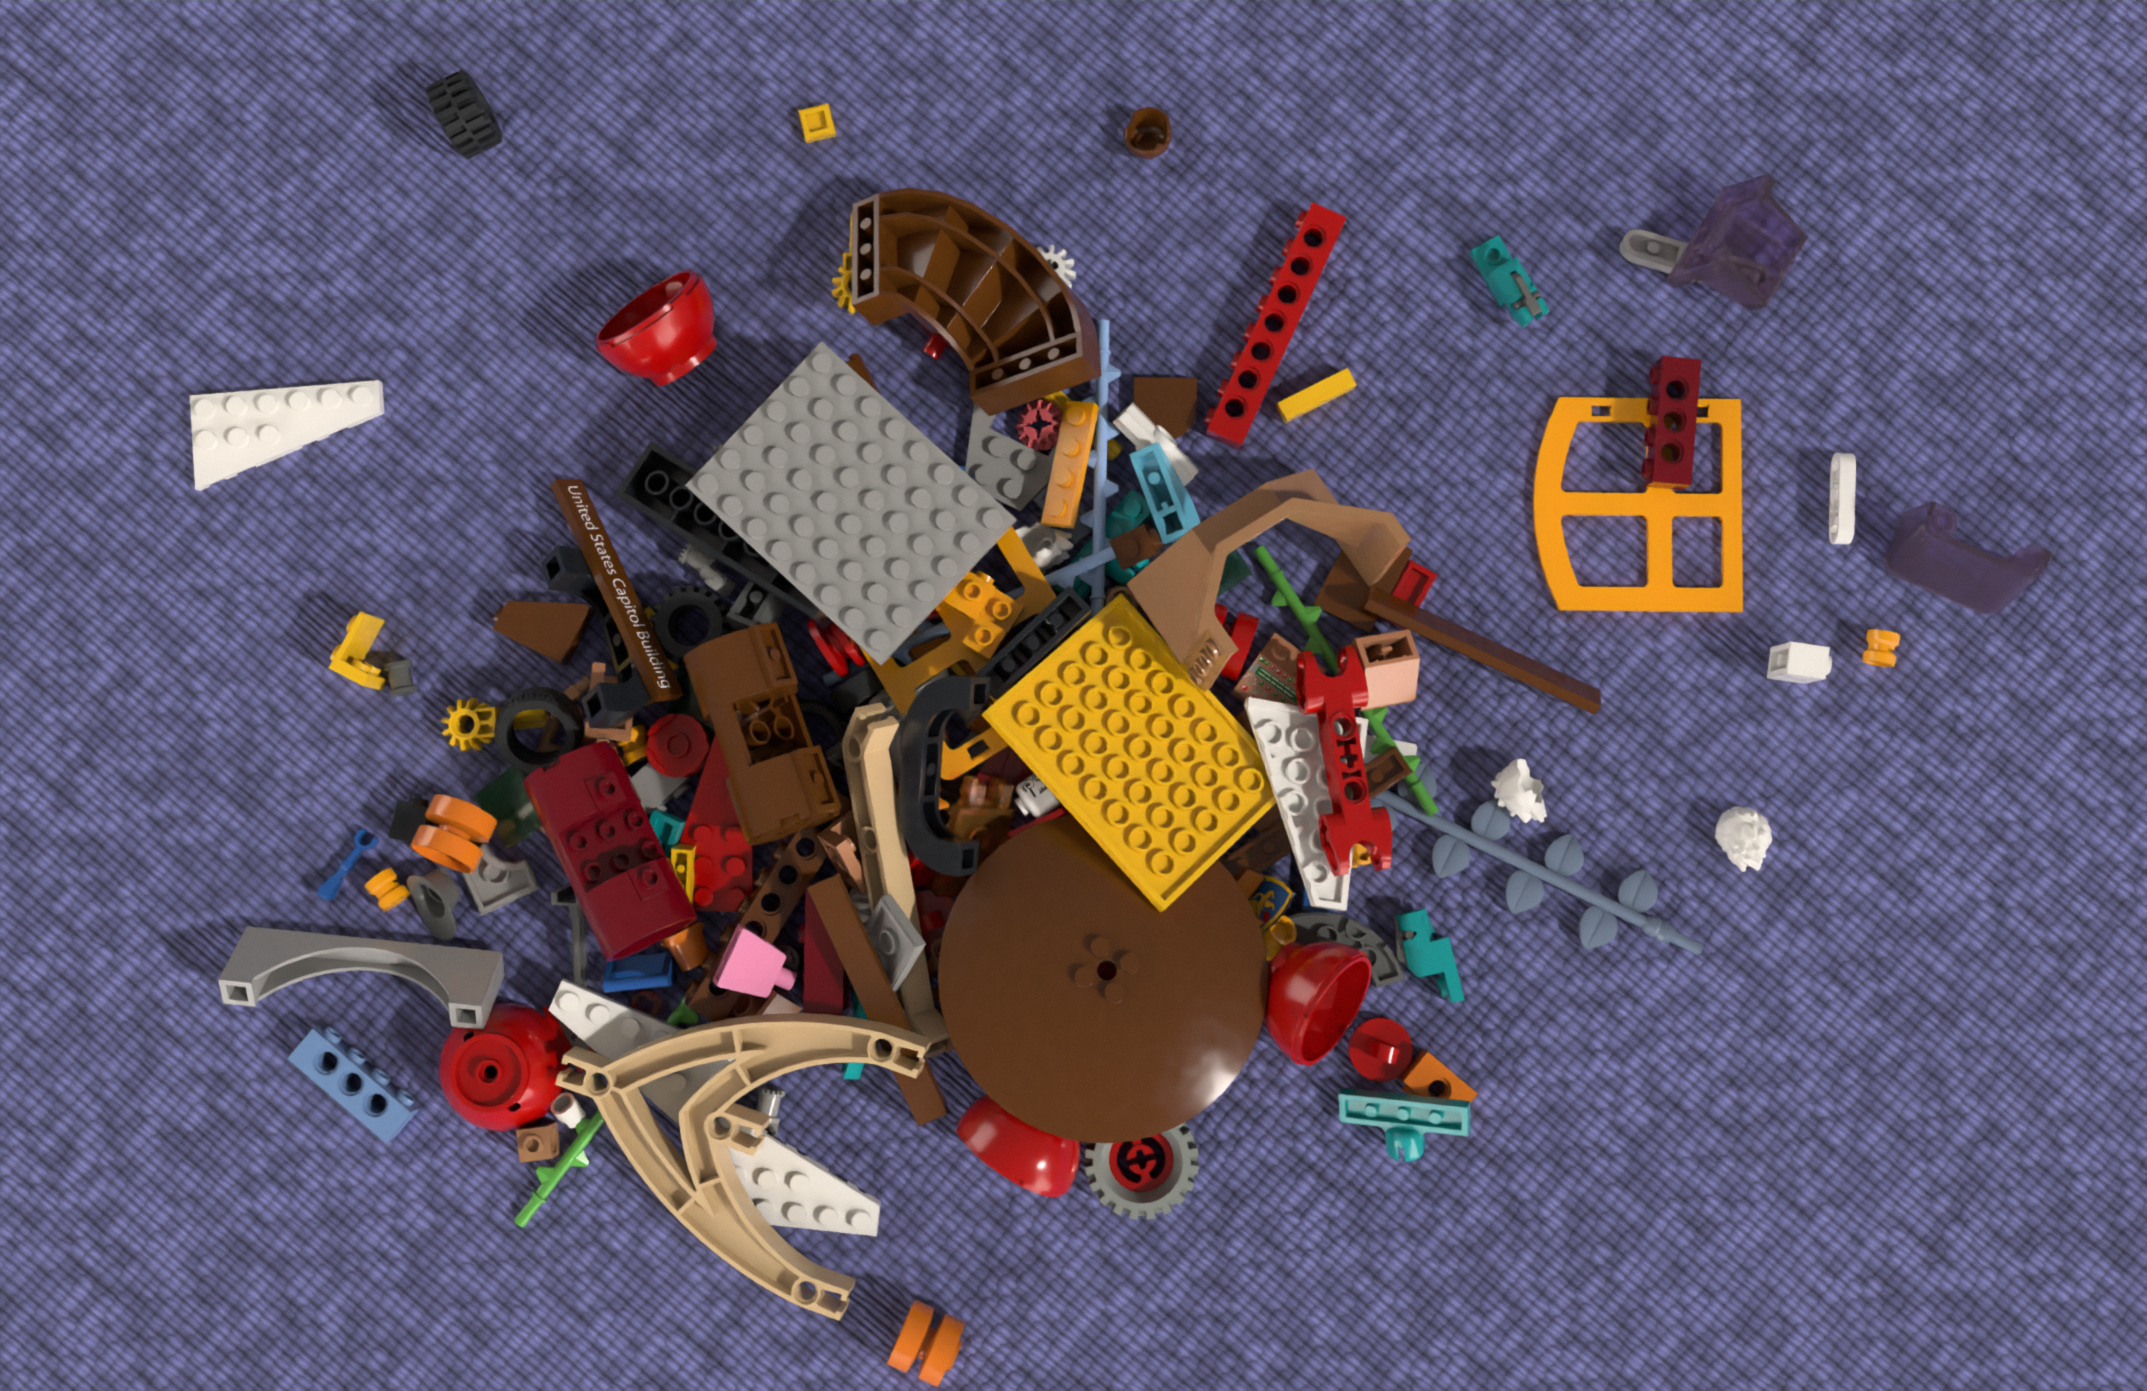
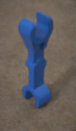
(331, 887)

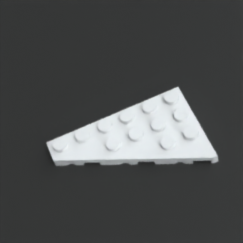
(1299, 782)
(800, 1191)

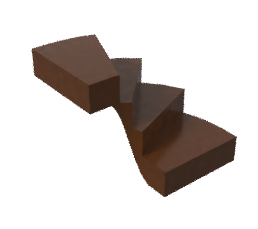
(976, 288)

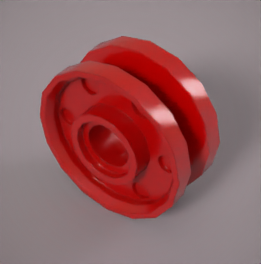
(836, 647)

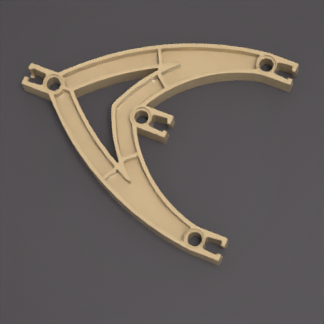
(705, 1186)

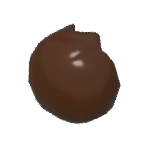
(1148, 133)

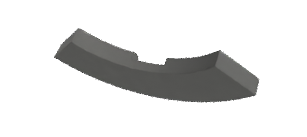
(1331, 926)

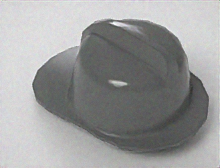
(435, 899)

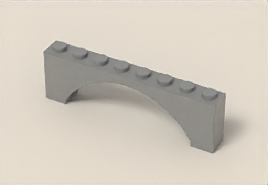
(274, 958)

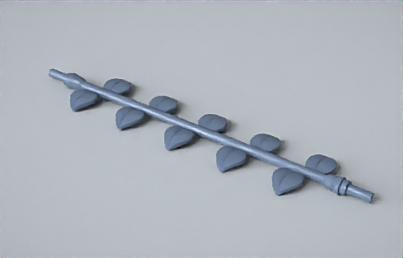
(1524, 886)

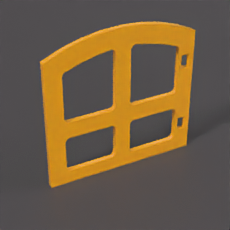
(1655, 505)

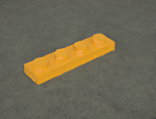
(1070, 464)

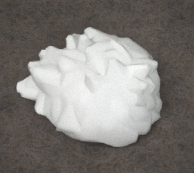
(1045, 544)
(1520, 792)
(1743, 836)

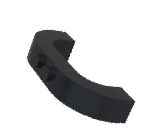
(606, 703)
(922, 773)

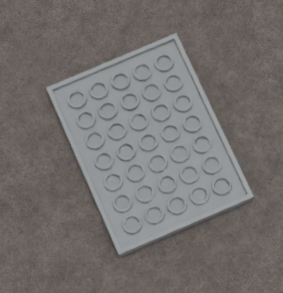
(851, 503)

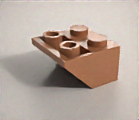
(1389, 667)

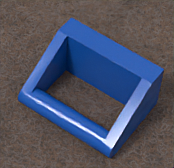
(640, 972)

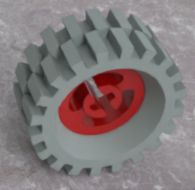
(1149, 1192)

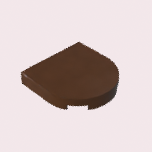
(1167, 402)

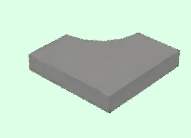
(499, 881)

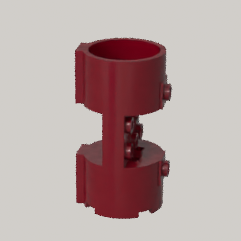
(609, 850)

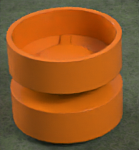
(458, 825)
(933, 1346)

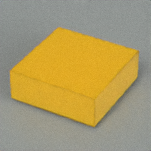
(817, 123)

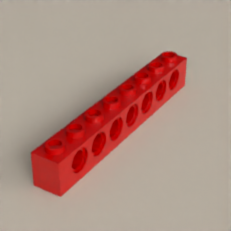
(1326, 227)

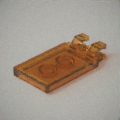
(977, 820)

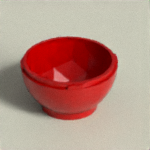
(662, 330)
(1314, 997)
(527, 1062)
(1018, 1150)

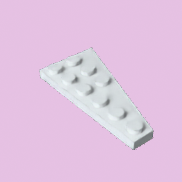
(618, 1028)

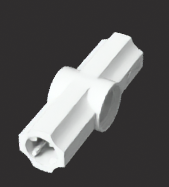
(1144, 432)

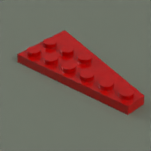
(721, 855)

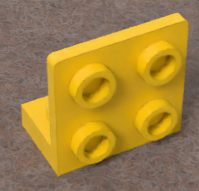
(349, 656)

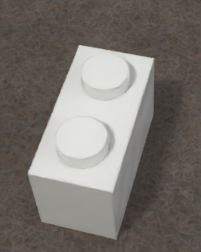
(1799, 662)

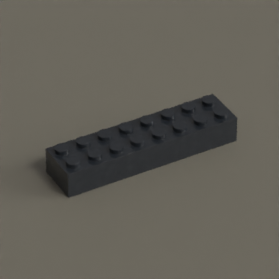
(659, 492)

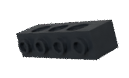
(1036, 642)

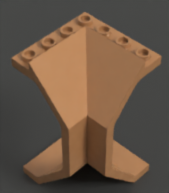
(1184, 581)

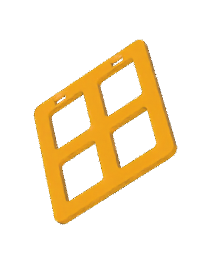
(903, 681)

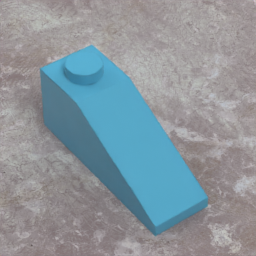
(1165, 493)

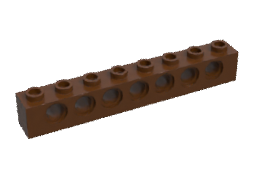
(718, 1004)

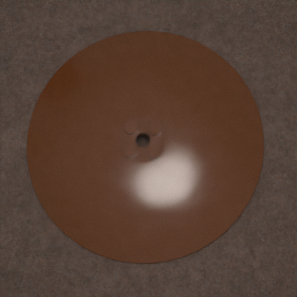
(1084, 1050)

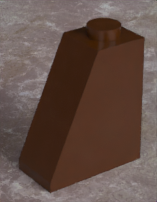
(545, 626)

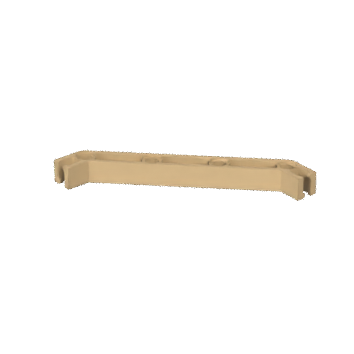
(885, 852)

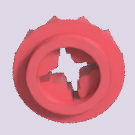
(1049, 435)

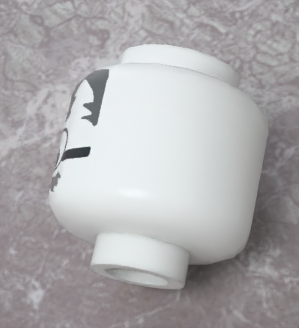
(1035, 797)

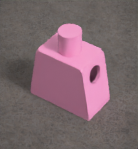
(752, 965)

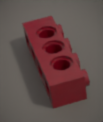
(1685, 377)

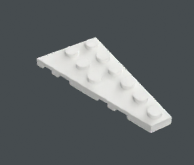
(262, 425)

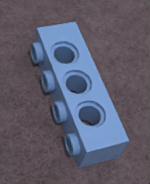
(311, 1060)

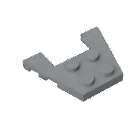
(1004, 466)

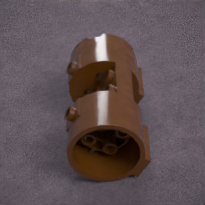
(749, 696)

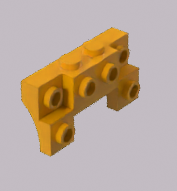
(987, 608)

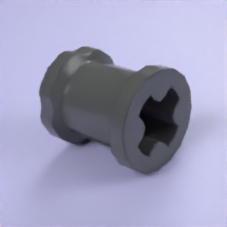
(400, 678)

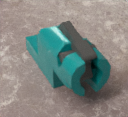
(1509, 282)
(1427, 954)

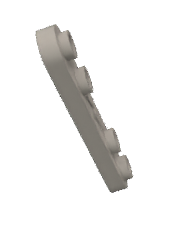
(1652, 250)

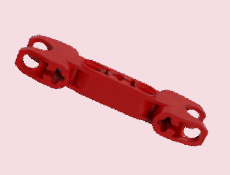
(1352, 819)

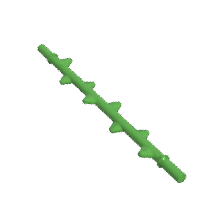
(1319, 645)
(586, 1130)

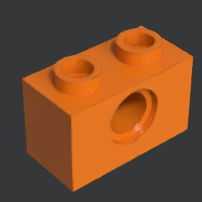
(1426, 1069)

